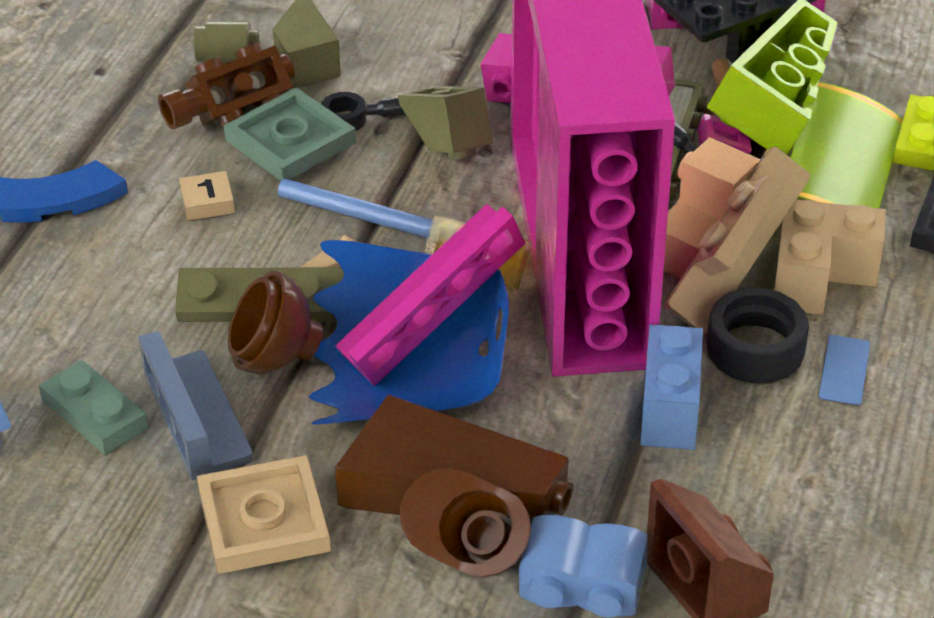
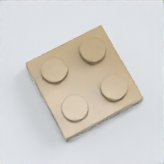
(263, 514)

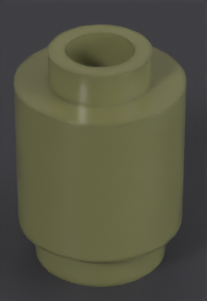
(223, 39)

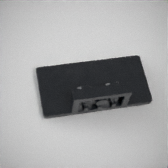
(740, 19)

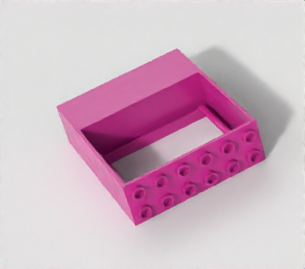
(592, 176)

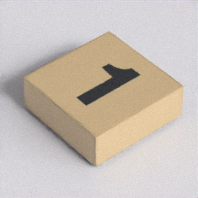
(206, 195)

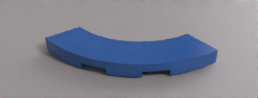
(74, 190)

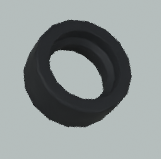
(751, 361)

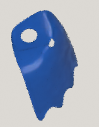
(441, 370)

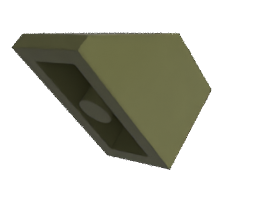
(308, 43)
(449, 118)

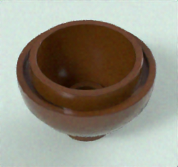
(272, 325)

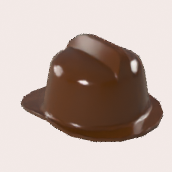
(465, 522)

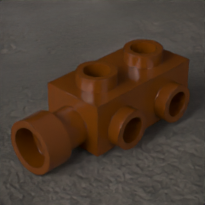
(232, 84)

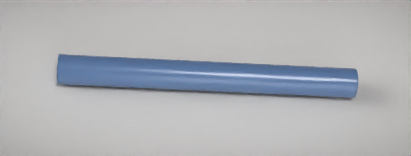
(355, 207)

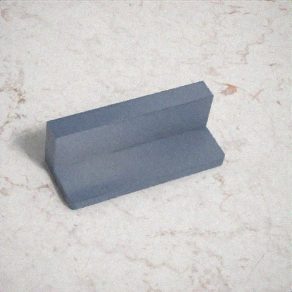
(194, 408)

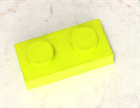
(916, 134)

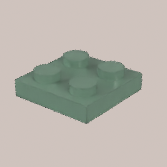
(290, 134)

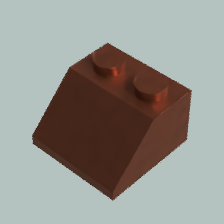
(704, 556)

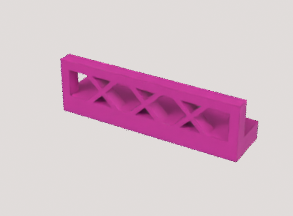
(431, 293)

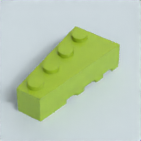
(777, 78)

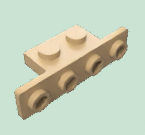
(738, 238)

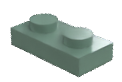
(93, 407)

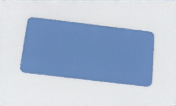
(844, 370)

